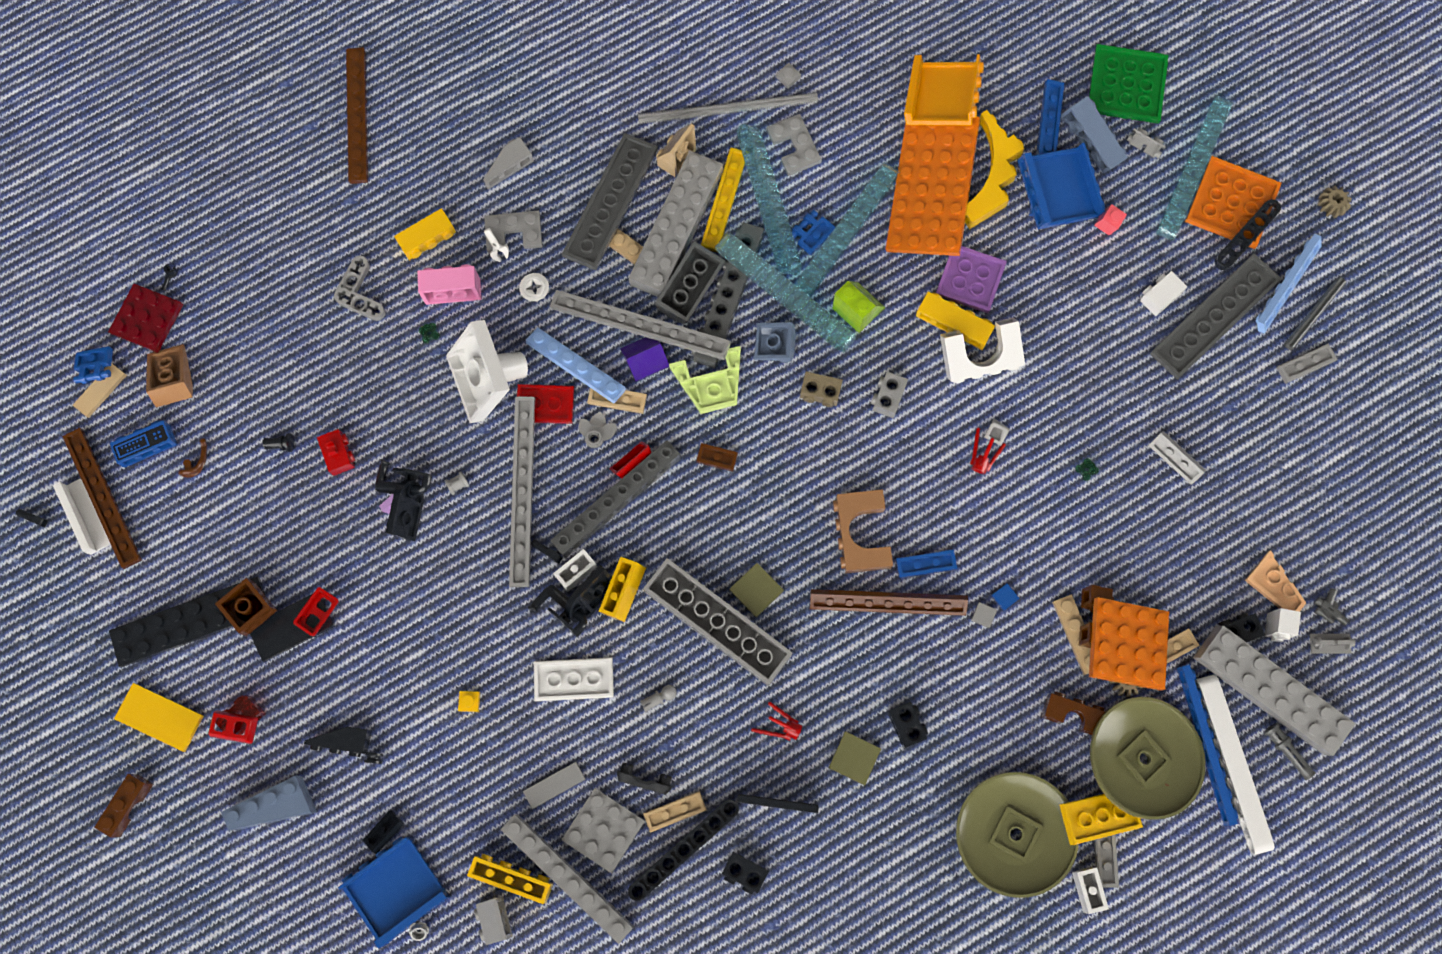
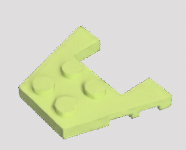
(714, 389)

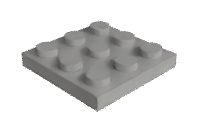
(603, 830)

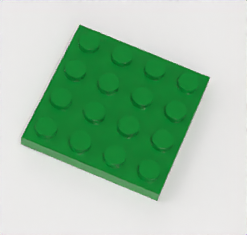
(1128, 83)

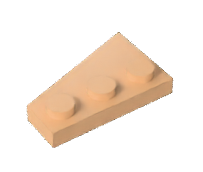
(1273, 584)

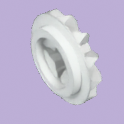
(526, 284)

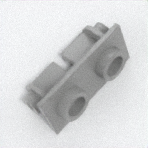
(1152, 145)
(1331, 643)

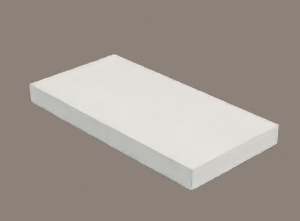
(573, 679)

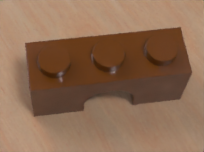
(1087, 602)
(1058, 706)
(115, 817)

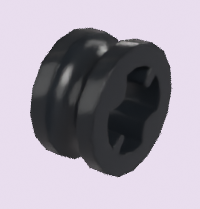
(373, 758)

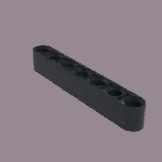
(674, 853)

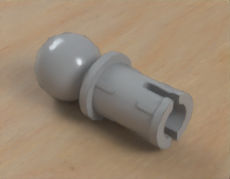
(667, 693)

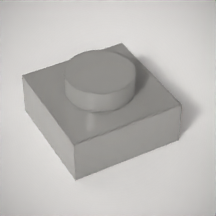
(788, 75)

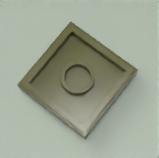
(756, 590)
(854, 758)

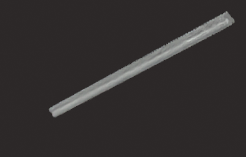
(715, 109)

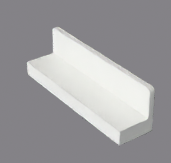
(82, 516)

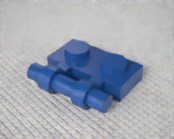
(816, 235)
(93, 359)

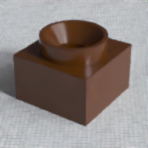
(258, 609)

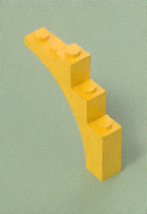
(1002, 173)

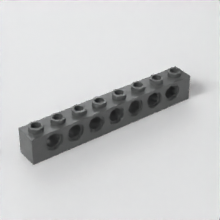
(753, 236)
(616, 499)

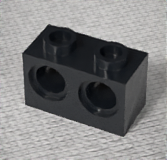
(1237, 627)
(902, 727)
(747, 868)

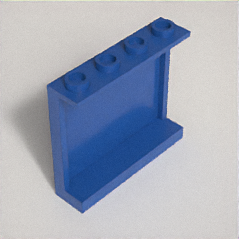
(1061, 187)
(394, 890)

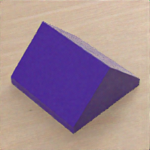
(644, 358)

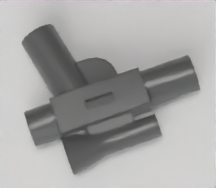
(1329, 608)

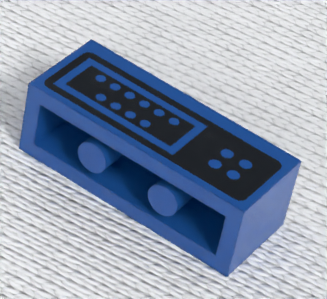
(143, 443)

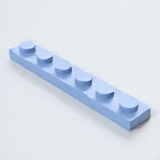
(1291, 279)
(575, 365)

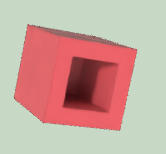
(1110, 219)

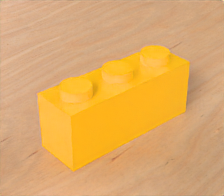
(425, 234)
(622, 589)

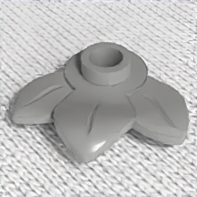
(596, 427)

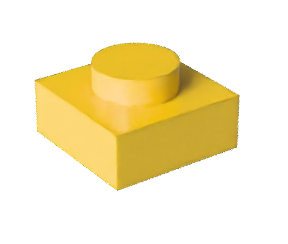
(468, 701)

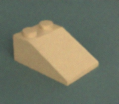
(676, 150)

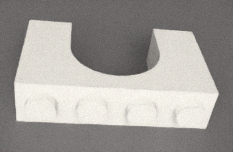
(1007, 356)

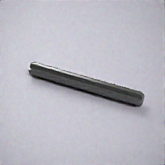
(1315, 313)

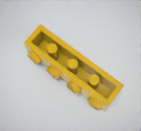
(951, 317)
(510, 879)

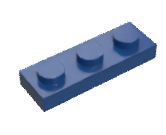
(926, 564)

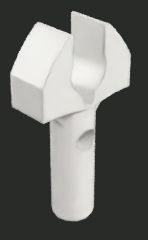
(496, 246)

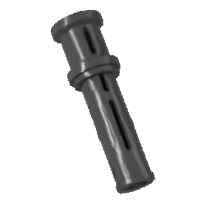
(1285, 741)

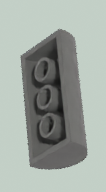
(689, 283)

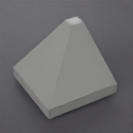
(997, 431)

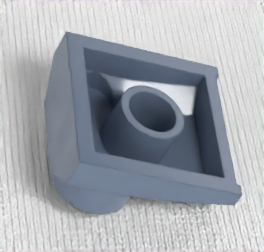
(775, 342)

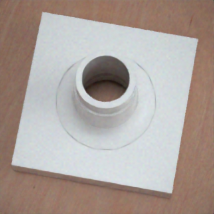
(481, 372)

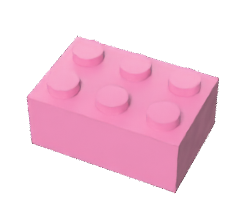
(449, 284)

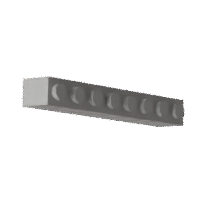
(567, 878)

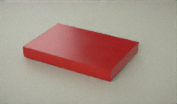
(552, 402)

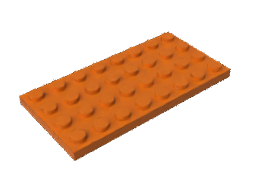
(932, 189)

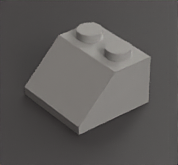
(493, 920)

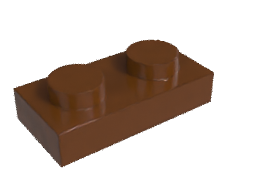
(717, 457)

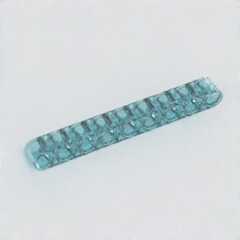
(1194, 168)
(769, 199)
(847, 229)
(785, 292)

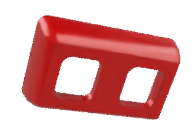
(631, 459)
(311, 608)
(232, 718)

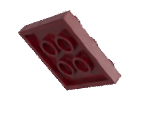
(145, 318)

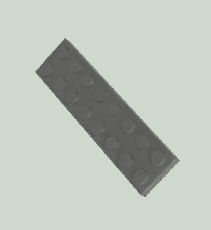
(609, 201)
(1215, 316)

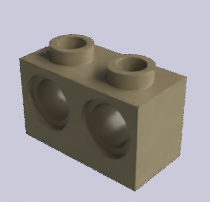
(822, 384)

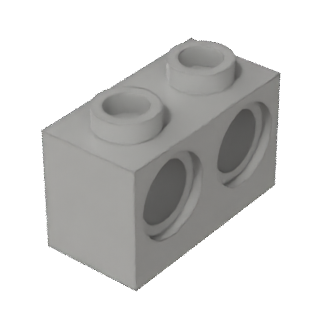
(892, 395)

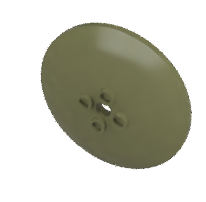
(1172, 755)
(984, 840)

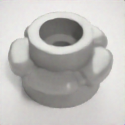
(418, 930)

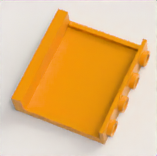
(943, 92)

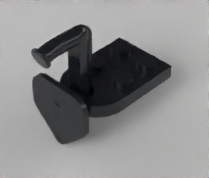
(406, 501)
(580, 604)

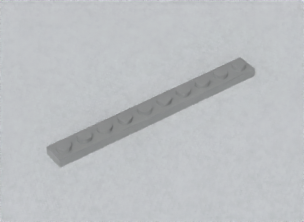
(640, 325)
(522, 492)

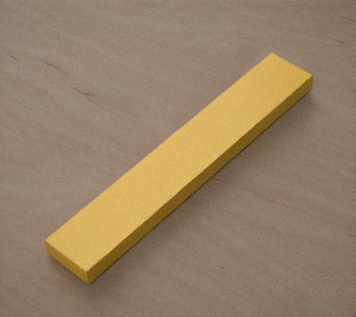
(724, 199)

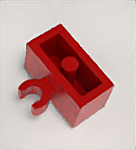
(336, 452)

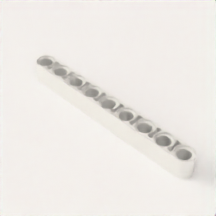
(1235, 766)

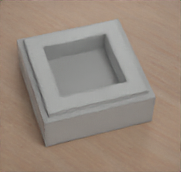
(984, 615)

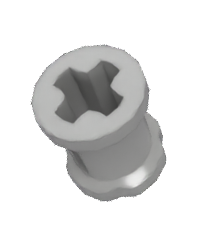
(456, 483)

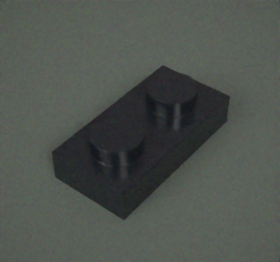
(383, 831)

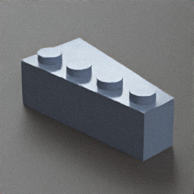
(1092, 129)
(275, 804)

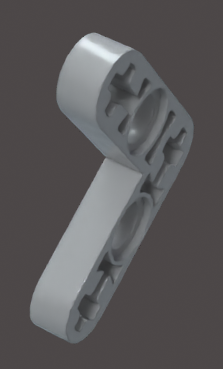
(351, 291)

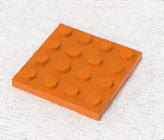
(1230, 198)
(1129, 644)

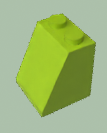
(856, 305)

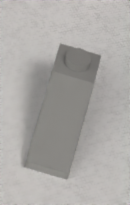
(509, 161)

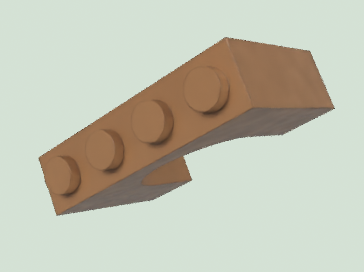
(855, 557)

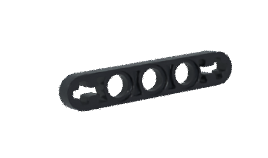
(1251, 226)

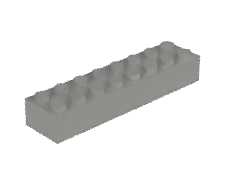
(676, 223)
(717, 622)
(1274, 690)

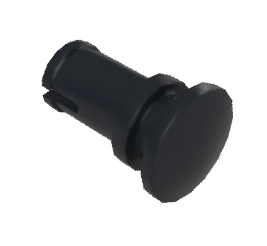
(282, 443)

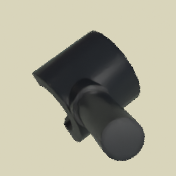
(169, 274)

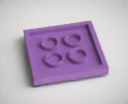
(971, 279)

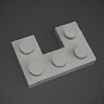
(806, 152)
(525, 222)

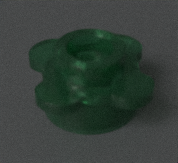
(423, 330)
(1087, 463)

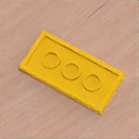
(159, 717)
(1095, 819)

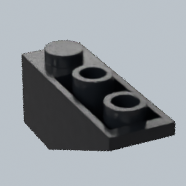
(346, 739)

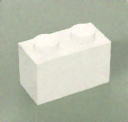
(1163, 293)
(575, 570)
(1282, 624)
(1090, 890)

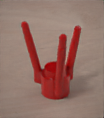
(982, 464)
(791, 728)

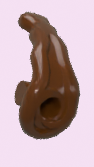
(191, 471)

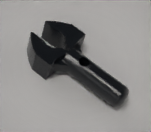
(31, 517)
(553, 555)

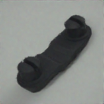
(625, 775)

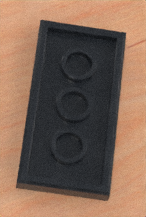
(280, 634)
(777, 803)

